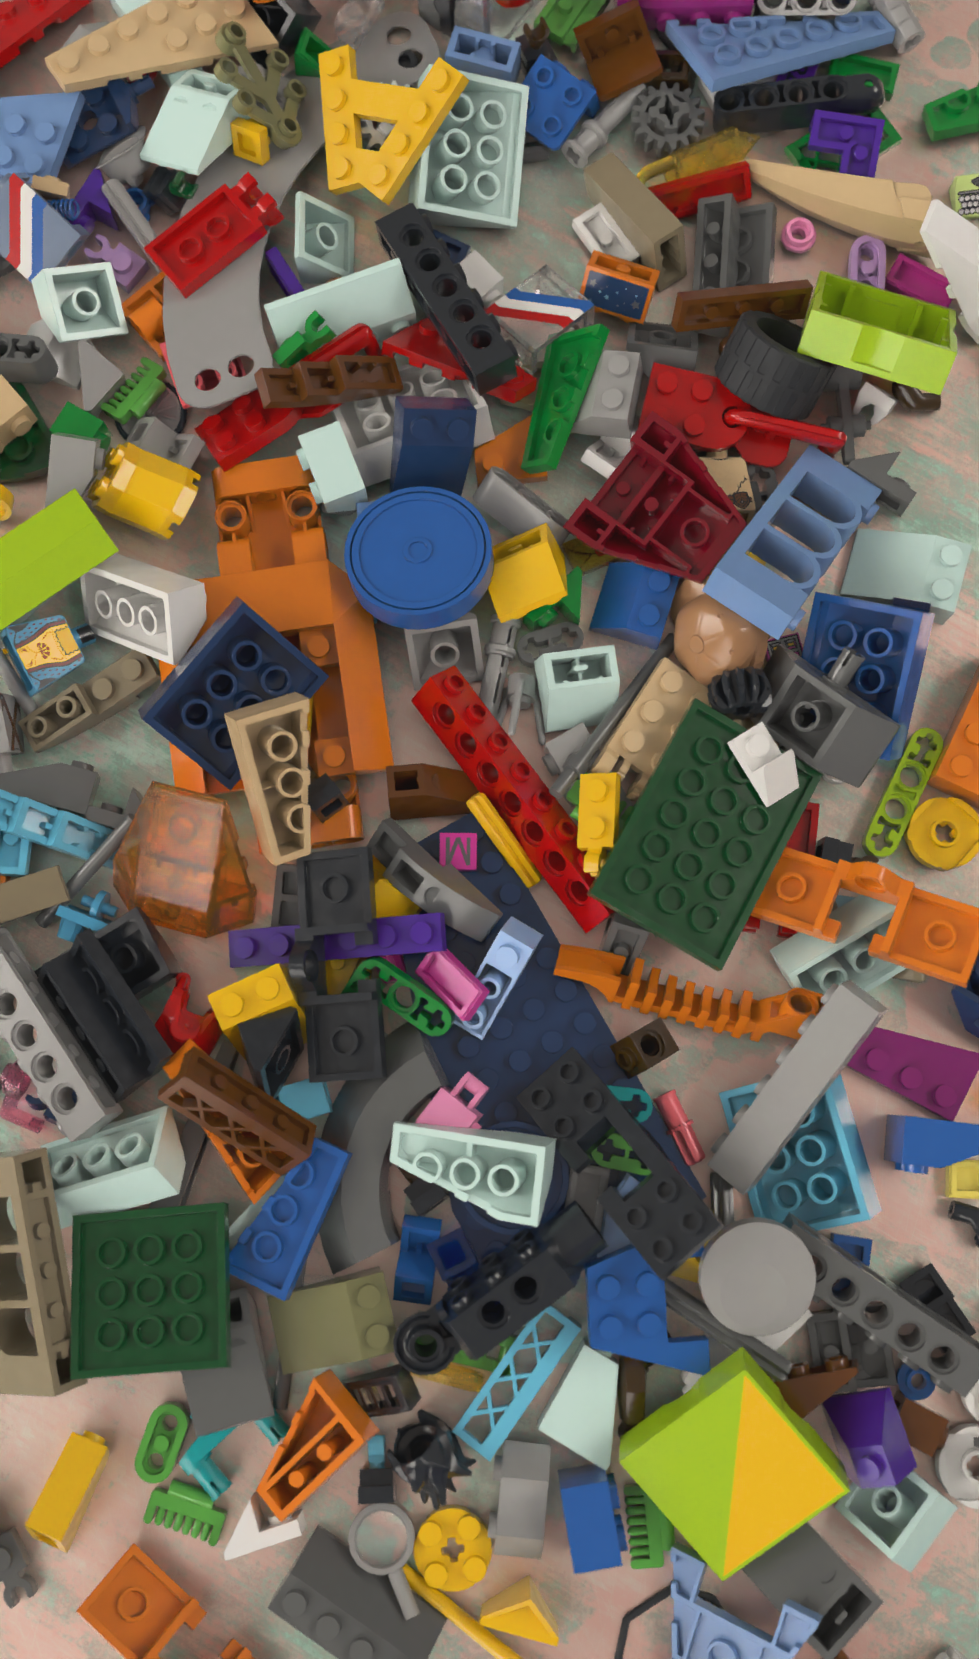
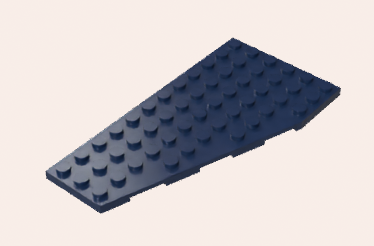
(531, 1030)

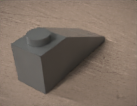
(55, 785)

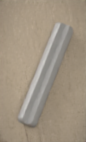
(129, 214)

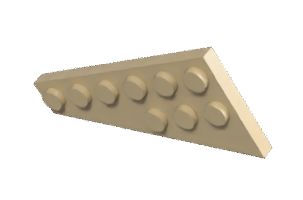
(154, 38)

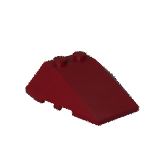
(660, 508)

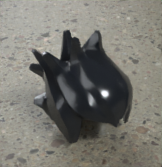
(429, 1458)

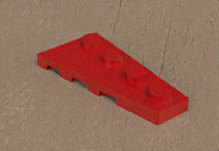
(425, 346)

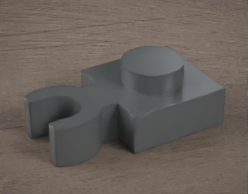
(12, 1562)

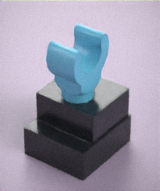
(377, 1482)

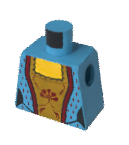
(45, 650)

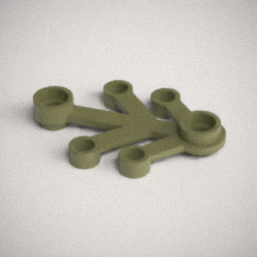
(282, 125)

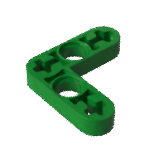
(387, 972)

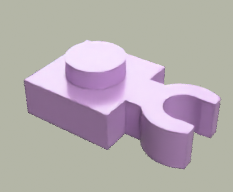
(126, 264)

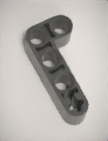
(26, 359)

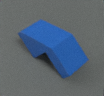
(415, 1265)

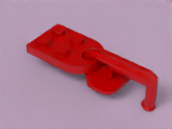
(696, 406)
(249, 427)

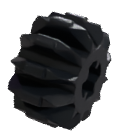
(740, 693)

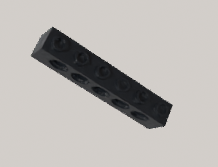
(447, 299)

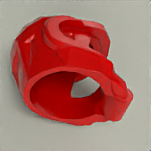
(179, 1024)

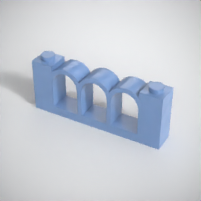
(759, 592)

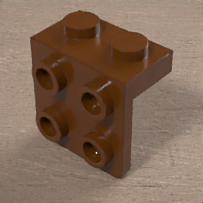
(618, 50)

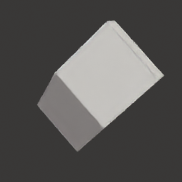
(608, 452)

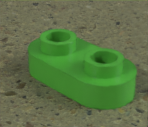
(162, 1440)

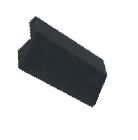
(104, 1016)

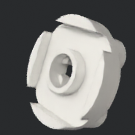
(952, 1463)

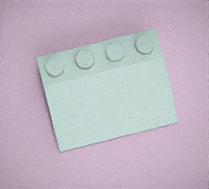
(475, 157)

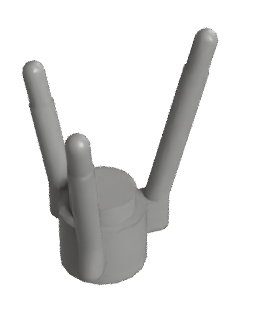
(520, 695)

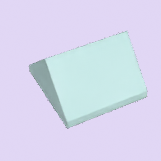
(322, 240)

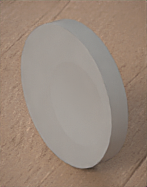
(757, 1276)

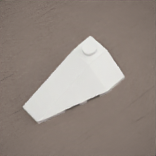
(955, 248)

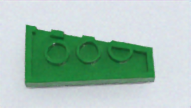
(560, 392)

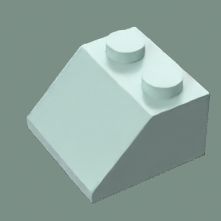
(80, 302)
(332, 467)
(898, 1518)

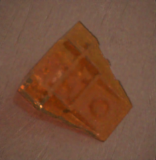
(185, 864)

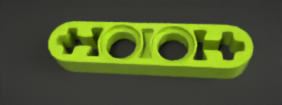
(904, 794)

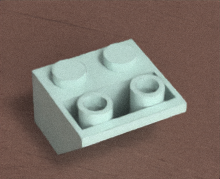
(577, 686)

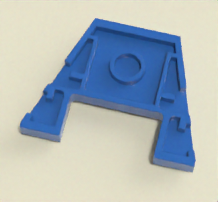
(630, 1313)

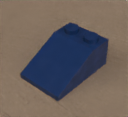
(432, 442)

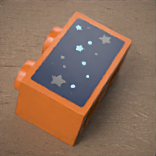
(619, 287)

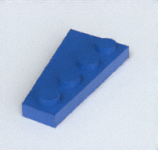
(282, 1235)

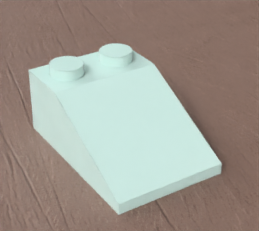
(906, 568)

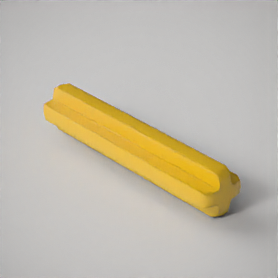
(503, 839)

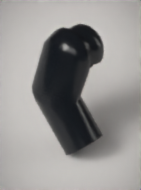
(966, 1214)

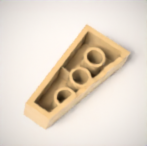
(273, 765)

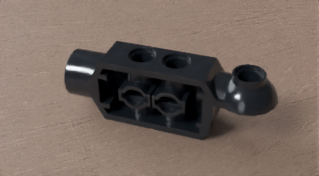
(501, 1293)

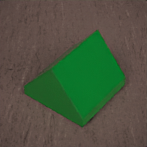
(306, 54)

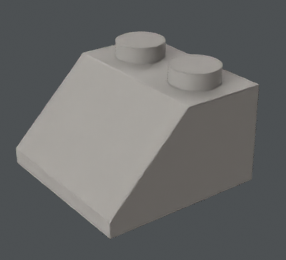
(611, 396)

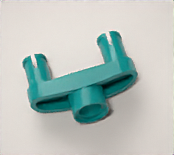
(203, 1468)

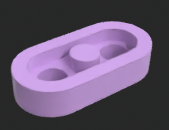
(871, 271)

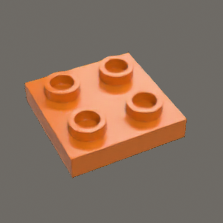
(145, 313)

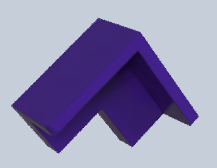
(851, 137)

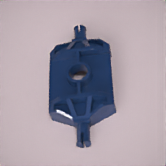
(116, 114)

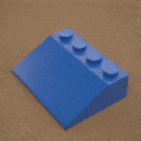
(893, 648)

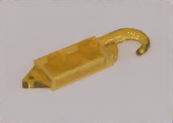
(704, 155)

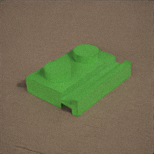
(567, 14)

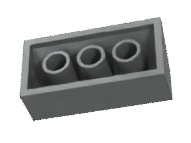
(349, 1608)

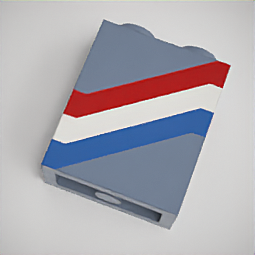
(32, 230)

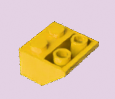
(527, 573)

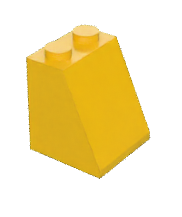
(255, 997)

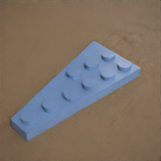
(771, 45)
(37, 132)

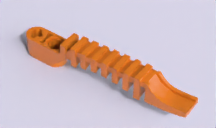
(602, 970)

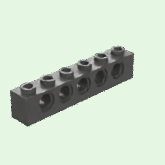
(953, 1371)

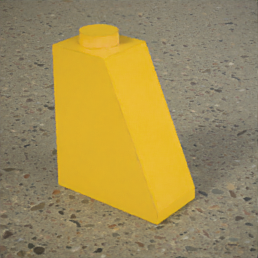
(68, 1491)

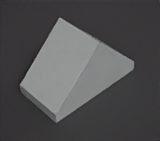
(98, 378)

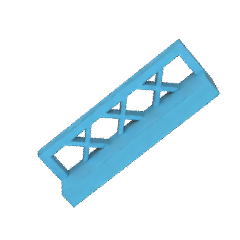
(526, 1392)

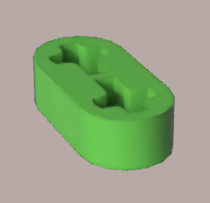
(618, 1162)

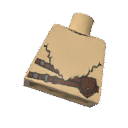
(733, 478)

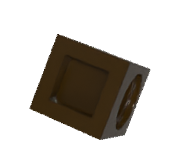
(644, 1048)

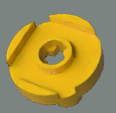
(939, 812)
(438, 1567)

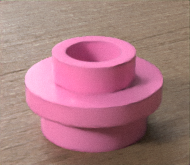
(802, 227)

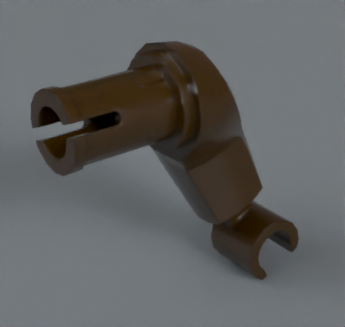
(632, 1391)

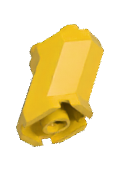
(144, 490)

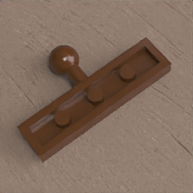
(725, 305)

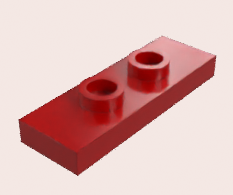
(683, 193)

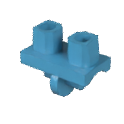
(76, 919)

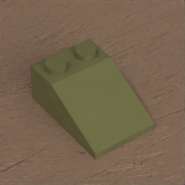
(333, 1322)

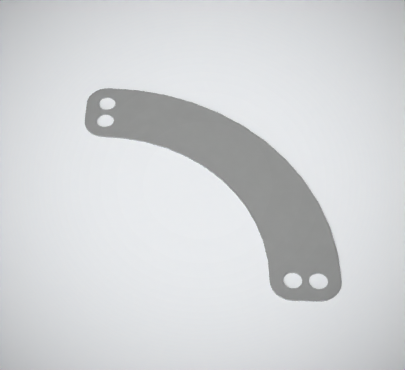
(225, 313)

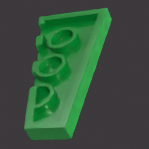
(952, 114)

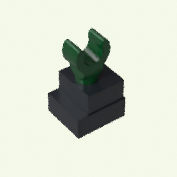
(169, 189)

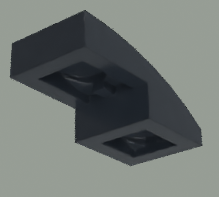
(934, 1293)

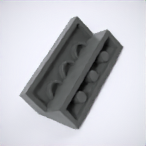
(733, 246)

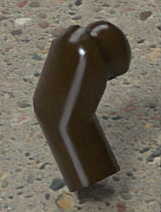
(914, 400)

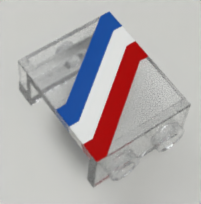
(540, 313)

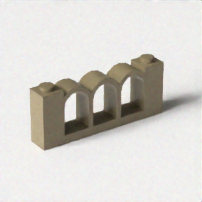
(28, 1363)

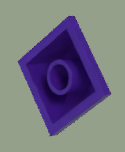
(870, 1437)

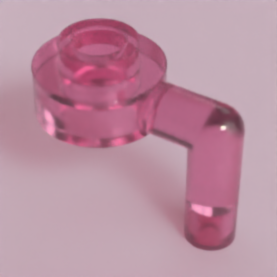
(15, 1084)

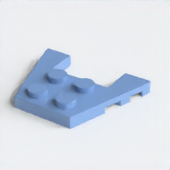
(711, 1633)

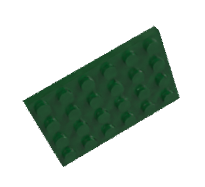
(699, 841)

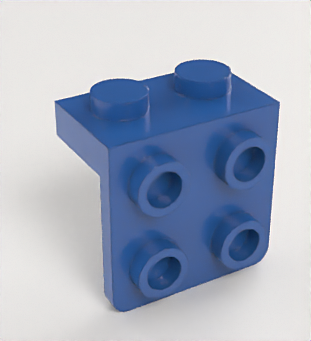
(556, 102)

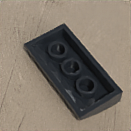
(137, 952)

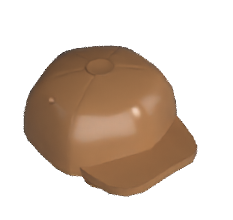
(713, 636)

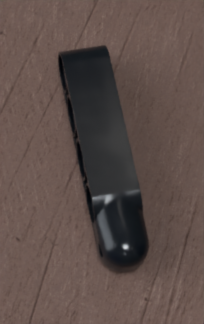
(793, 102)

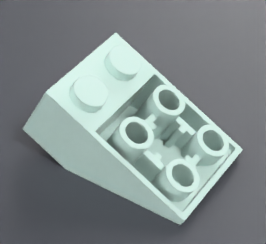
(192, 124)

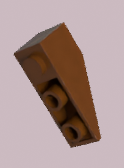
(427, 791)
(810, 1386)

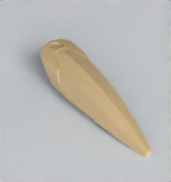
(851, 202)

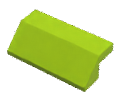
(49, 554)

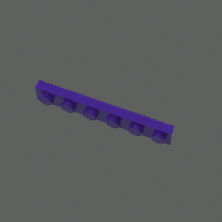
(395, 937)

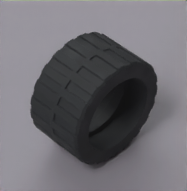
(766, 370)

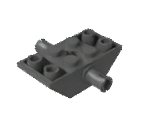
(847, 729)

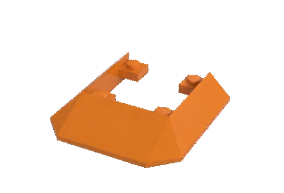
(333, 631)

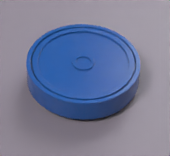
(419, 557)

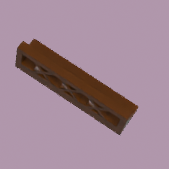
(246, 1108)

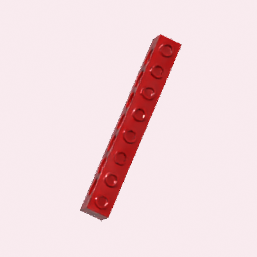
(512, 788)

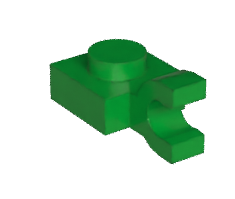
(300, 346)

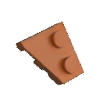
(507, 453)

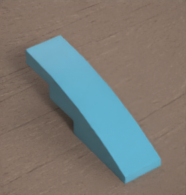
(51, 827)

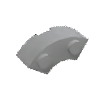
(522, 1499)

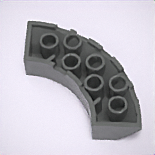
(362, 1123)

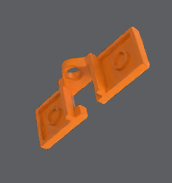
(923, 935)
(142, 1608)

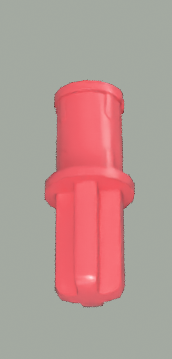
(680, 1128)

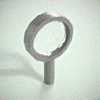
(381, 1544)

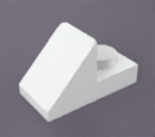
(764, 764)
(255, 1533)

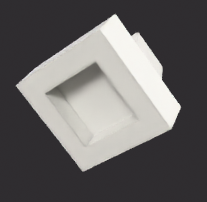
(875, 395)

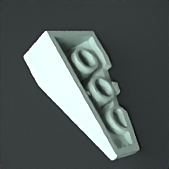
(489, 1168)

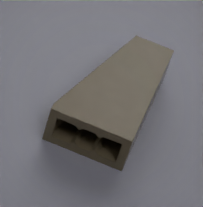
(641, 217)

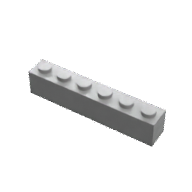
(796, 1086)

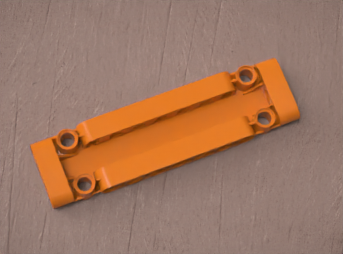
(270, 537)

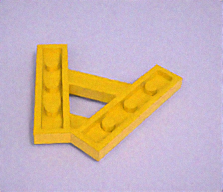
(413, 110)

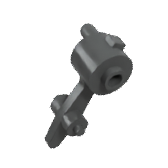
(852, 425)

